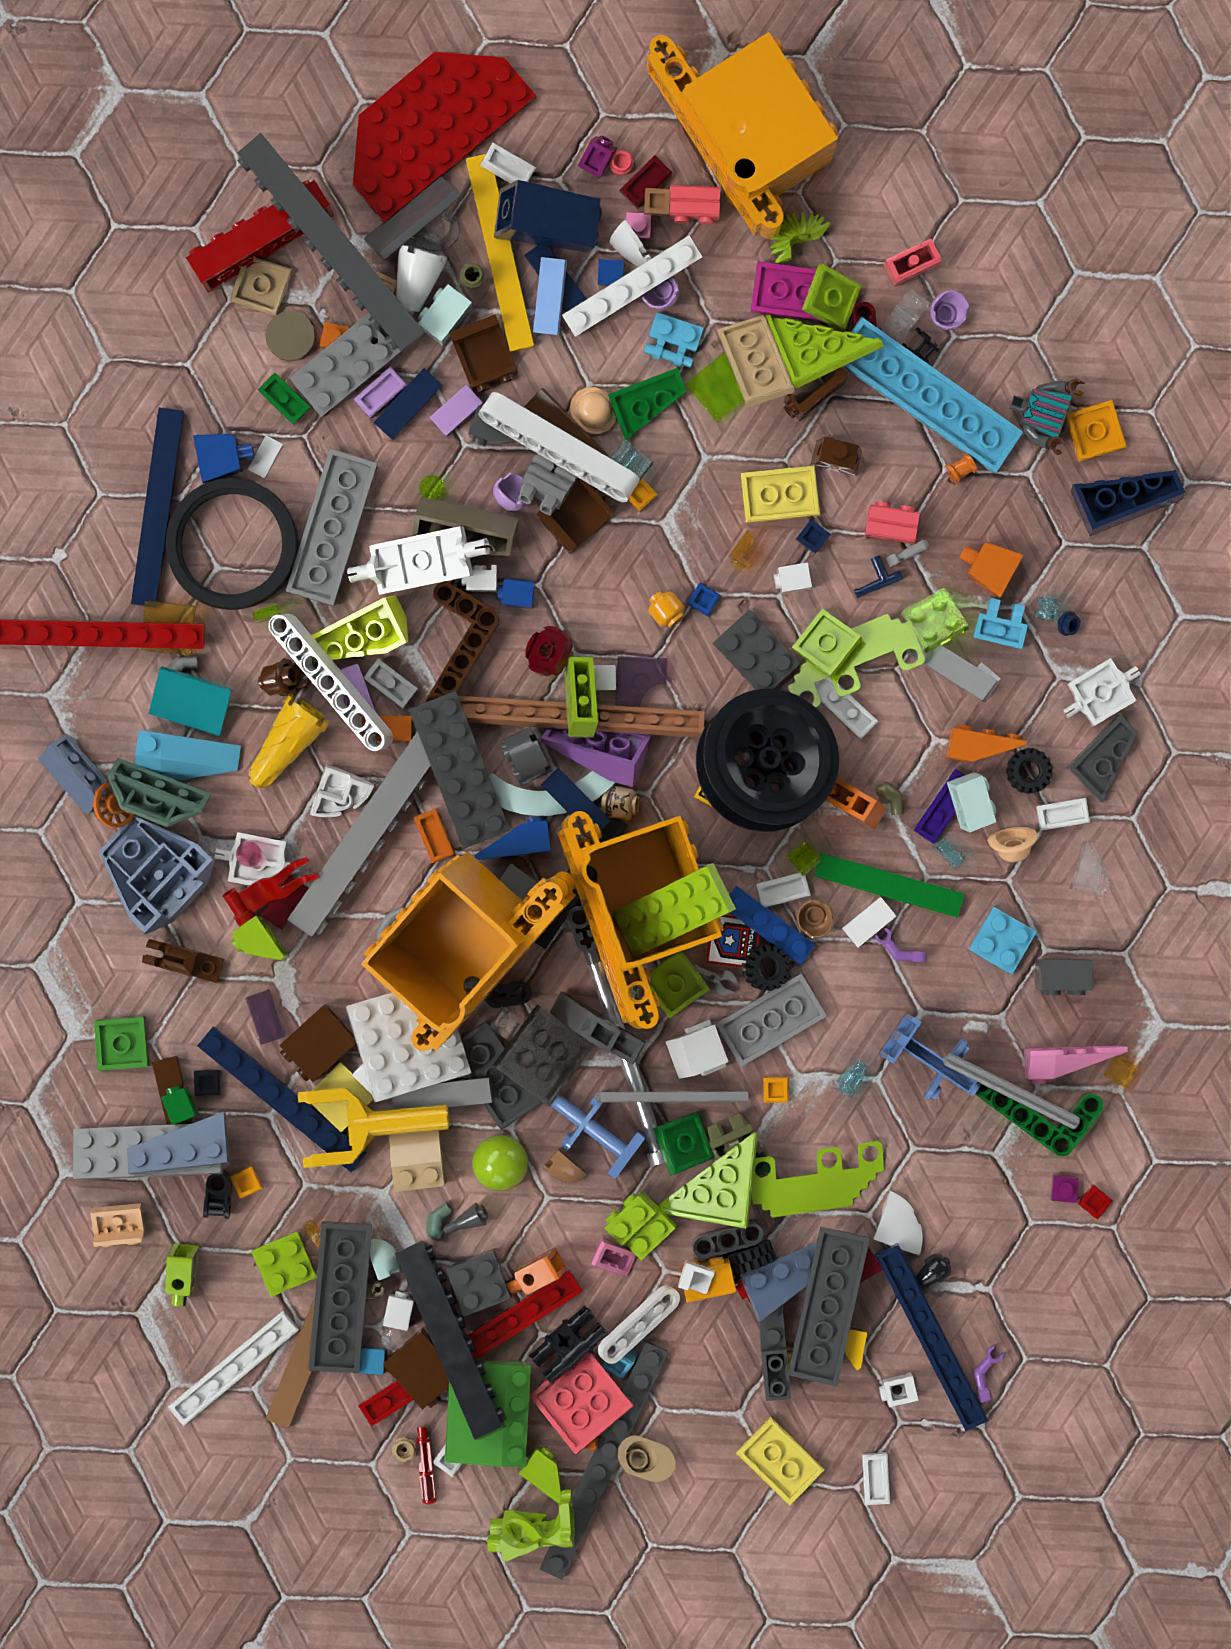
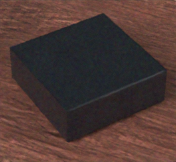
(207, 1082)

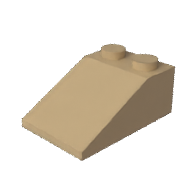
(416, 1160)

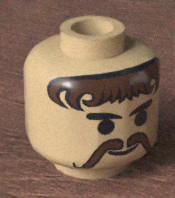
(620, 803)

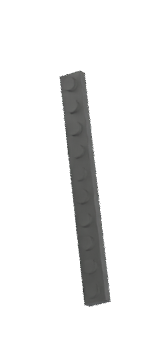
(605, 1458)

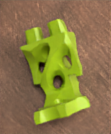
(526, 1531)

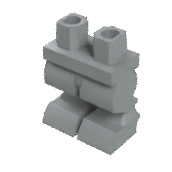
(545, 485)

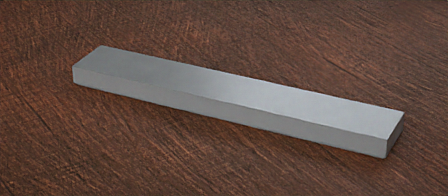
(671, 1096)

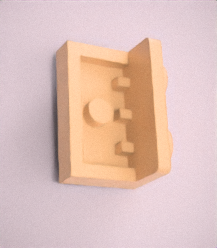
(118, 1225)

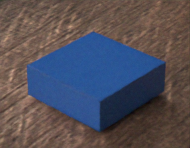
(609, 271)
(703, 599)

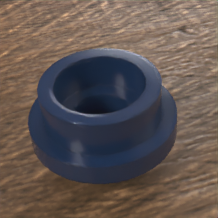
(1068, 623)

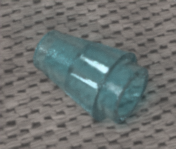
(851, 1079)

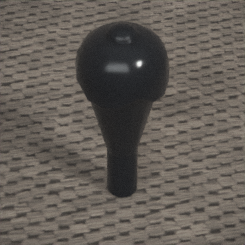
(934, 1270)

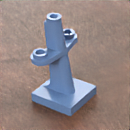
(903, 1040)
(598, 1132)

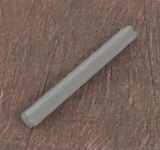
(1011, 1090)

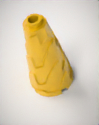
(291, 733)

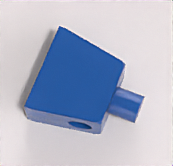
(220, 456)

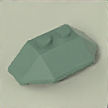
(154, 794)

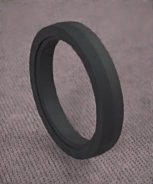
(191, 503)

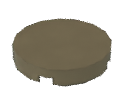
(290, 336)

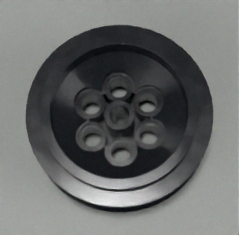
(806, 745)

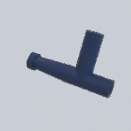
(883, 581)

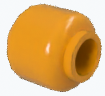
(666, 609)

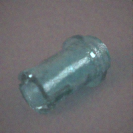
(949, 852)

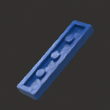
(770, 926)

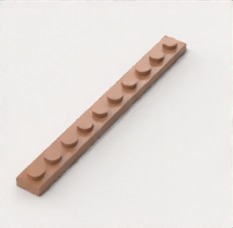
(610, 718)

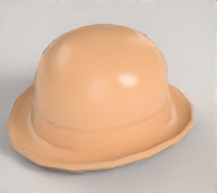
(592, 410)
(1013, 843)

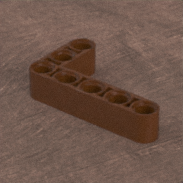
(463, 648)

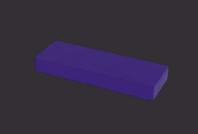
(938, 813)

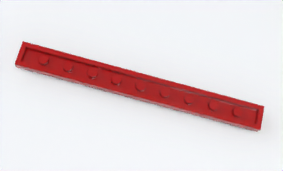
(102, 634)
(485, 1338)

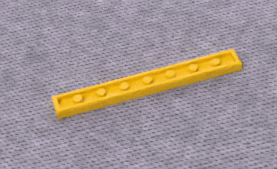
(500, 258)

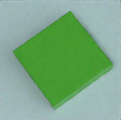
(121, 1043)

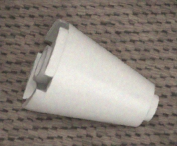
(416, 276)

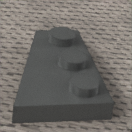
(1102, 757)

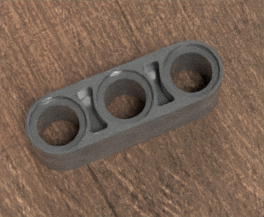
(718, 1248)

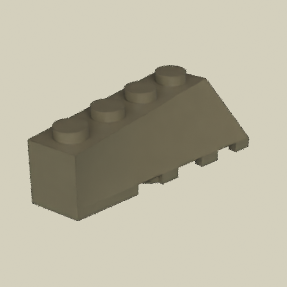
(478, 524)

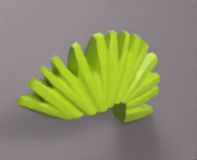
(796, 232)

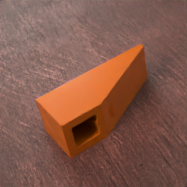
(972, 746)

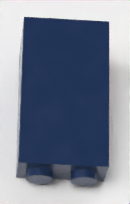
(547, 217)

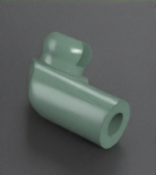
(434, 1221)

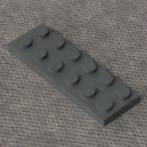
(459, 769)
(340, 1297)
(828, 1306)

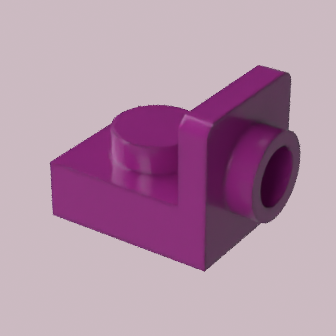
(597, 155)

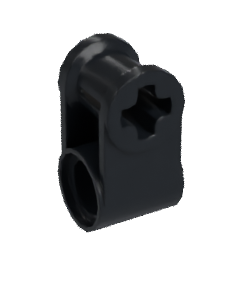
(217, 1200)

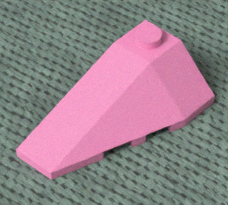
(1058, 1061)

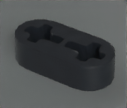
(509, 1001)

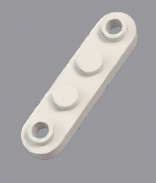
(638, 1324)

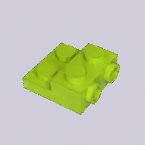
(639, 1224)

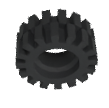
(1040, 760)
(752, 967)
(752, 1257)

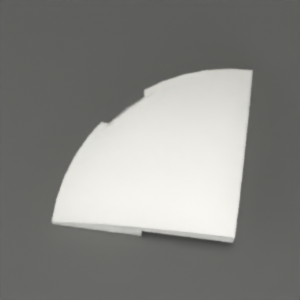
(628, 244)
(338, 792)
(899, 1225)

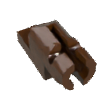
(185, 961)

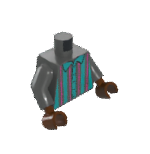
(1045, 412)

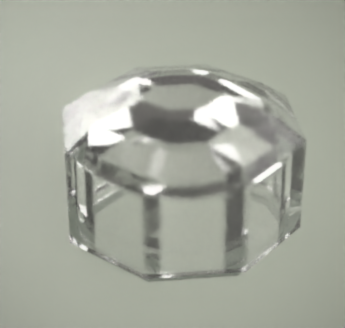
(393, 1338)

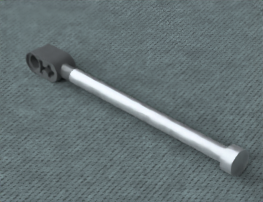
(612, 1013)

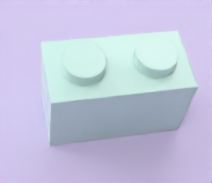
(444, 314)
(972, 801)

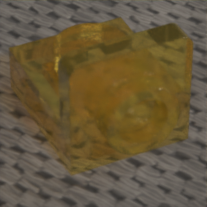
(743, 547)

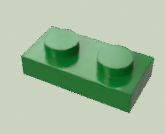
(284, 399)

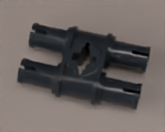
(579, 1345)

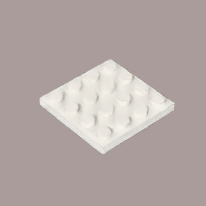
(388, 1056)

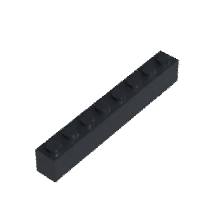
(451, 1340)

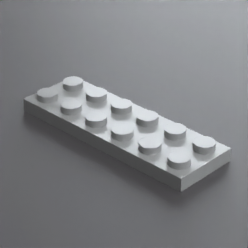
(331, 527)
(103, 1152)

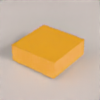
(642, 495)
(775, 1089)
(246, 1182)

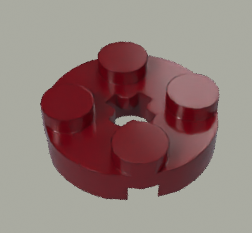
(556, 659)

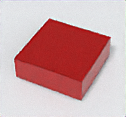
(1095, 1202)

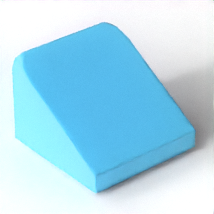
(621, 1367)

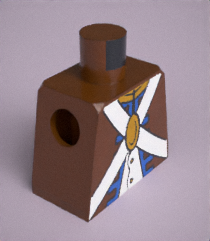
(836, 455)

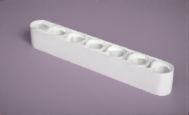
(558, 447)
(319, 678)

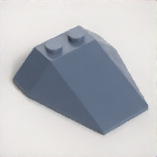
(155, 872)

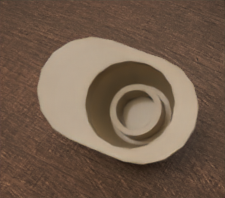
(646, 1459)

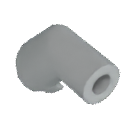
(182, 663)

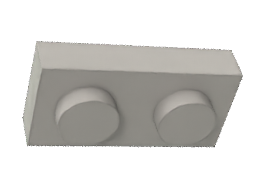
(390, 683)

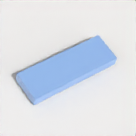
(550, 296)

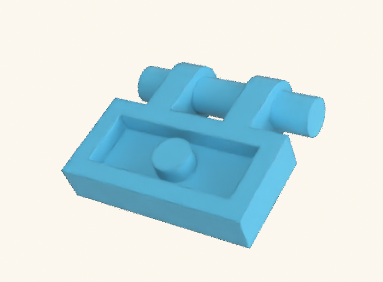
(676, 333)

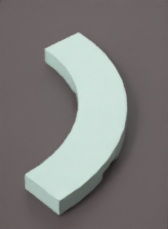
(541, 802)

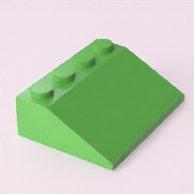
(503, 1447)

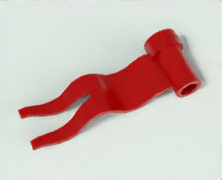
(261, 892)

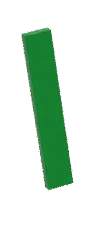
(889, 885)

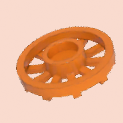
(111, 806)

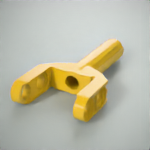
(366, 1123)

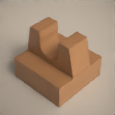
(657, 202)

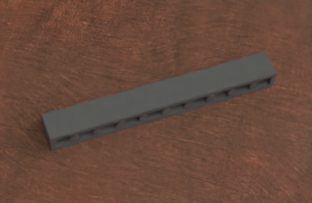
(330, 242)

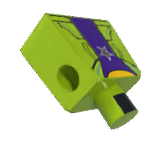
(181, 1272)

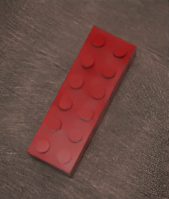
(247, 240)

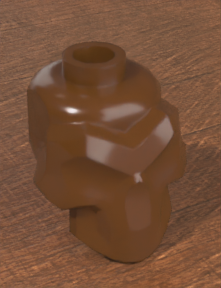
(282, 678)

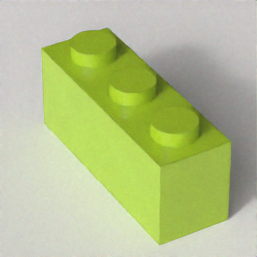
(580, 697)

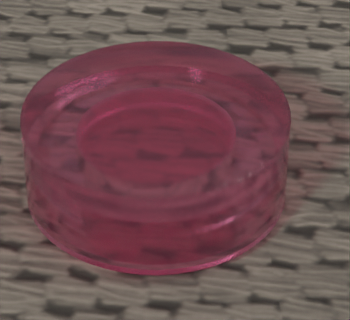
(248, 854)

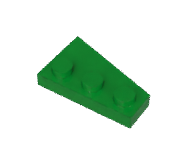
(644, 400)

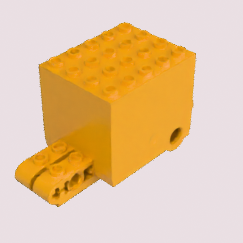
(749, 111)
(626, 872)
(455, 930)

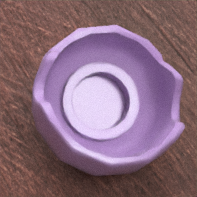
(663, 295)
(949, 310)
(507, 492)

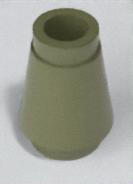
(470, 270)

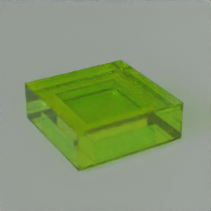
(265, 613)
(804, 858)

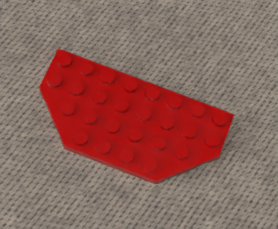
(432, 125)

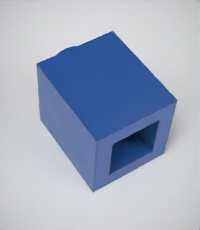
(516, 594)

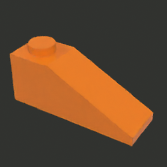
(856, 804)

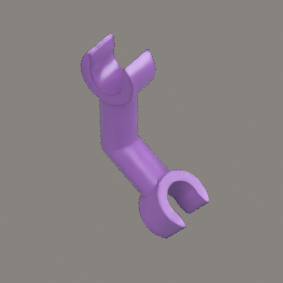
(898, 955)
(982, 1389)

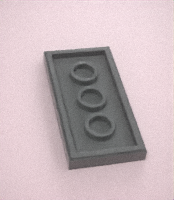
(412, 217)
(509, 1098)

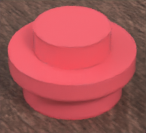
(621, 162)

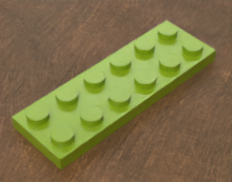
(674, 910)

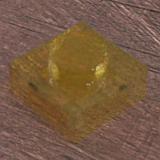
(1120, 1071)

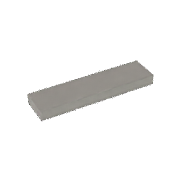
(958, 671)
(451, 1093)

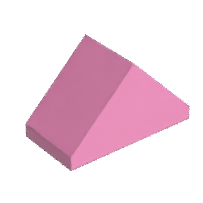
(613, 1257)

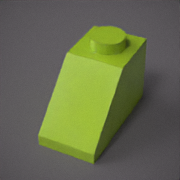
(543, 1472)

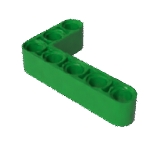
(1052, 1132)

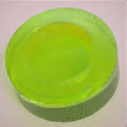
(431, 487)

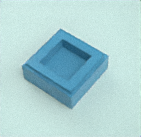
(372, 1361)

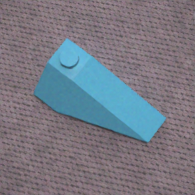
(184, 756)

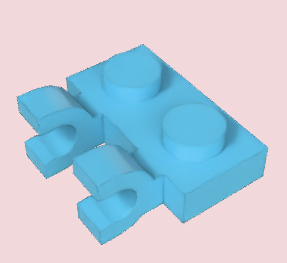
(1000, 630)

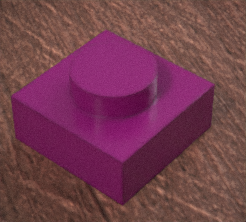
(1064, 1189)

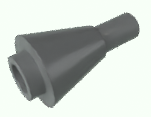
(473, 1217)

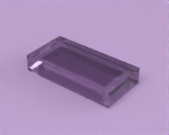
(265, 1017)

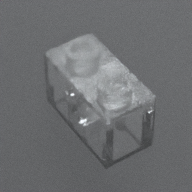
(905, 316)

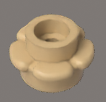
(401, 1455)

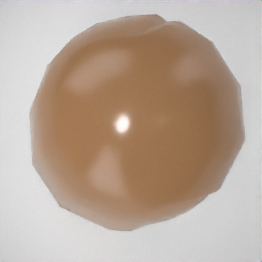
(815, 918)

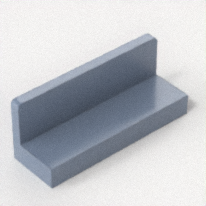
(73, 771)

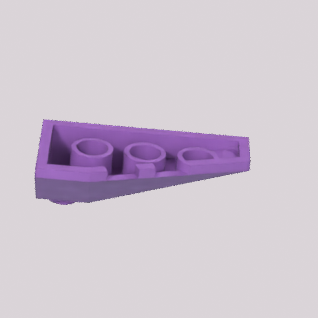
(609, 754)

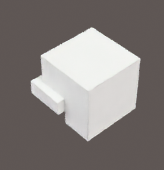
(697, 1051)

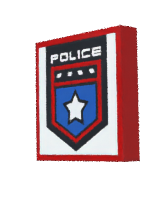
(734, 943)

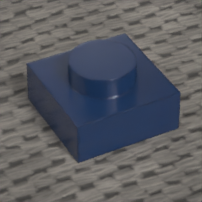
(812, 536)

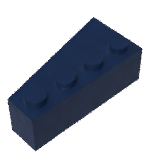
(1121, 500)

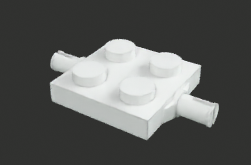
(1101, 692)
(271, 863)

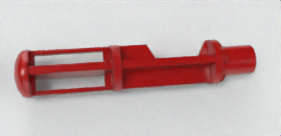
(426, 1466)

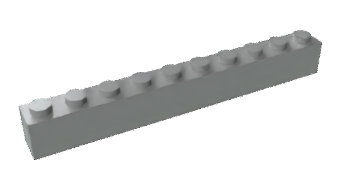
(362, 839)

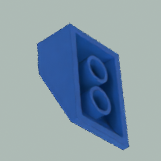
(522, 840)

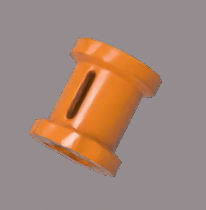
(961, 468)

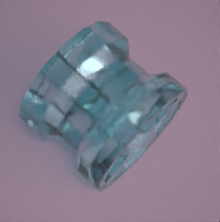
(1048, 609)

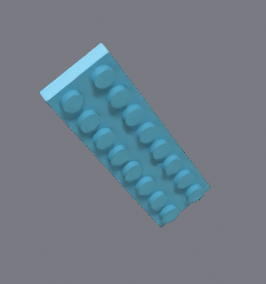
(934, 400)

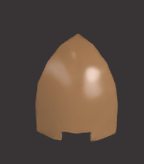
(564, 1168)

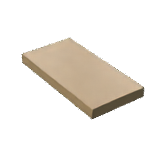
(755, 361)

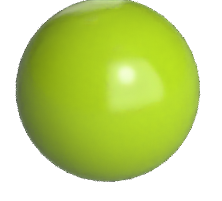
(500, 1163)

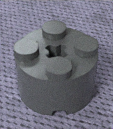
(527, 756)

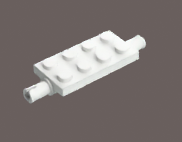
(420, 560)

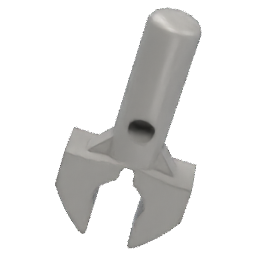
(906, 554)
(715, 978)

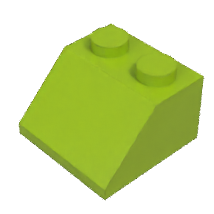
(258, 940)

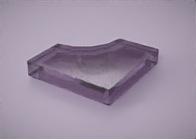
(636, 677)

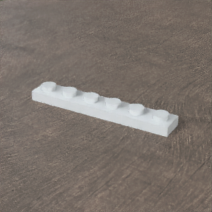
(632, 285)

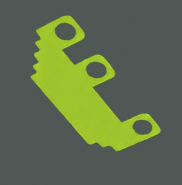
(879, 638)
(815, 1192)

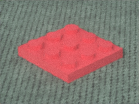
(582, 1403)

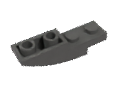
(596, 1028)
(774, 1356)

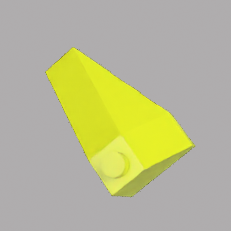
(366, 632)

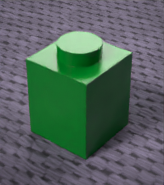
(179, 1104)

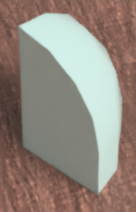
(383, 1258)

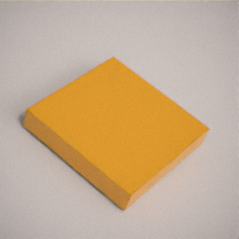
(1095, 431)

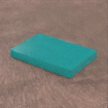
(190, 701)

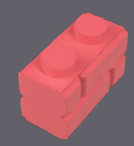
(694, 203)
(912, 262)
(892, 523)

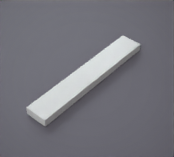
(233, 1368)

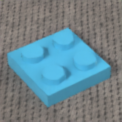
(1002, 940)

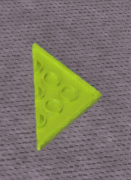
(817, 349)
(720, 1191)

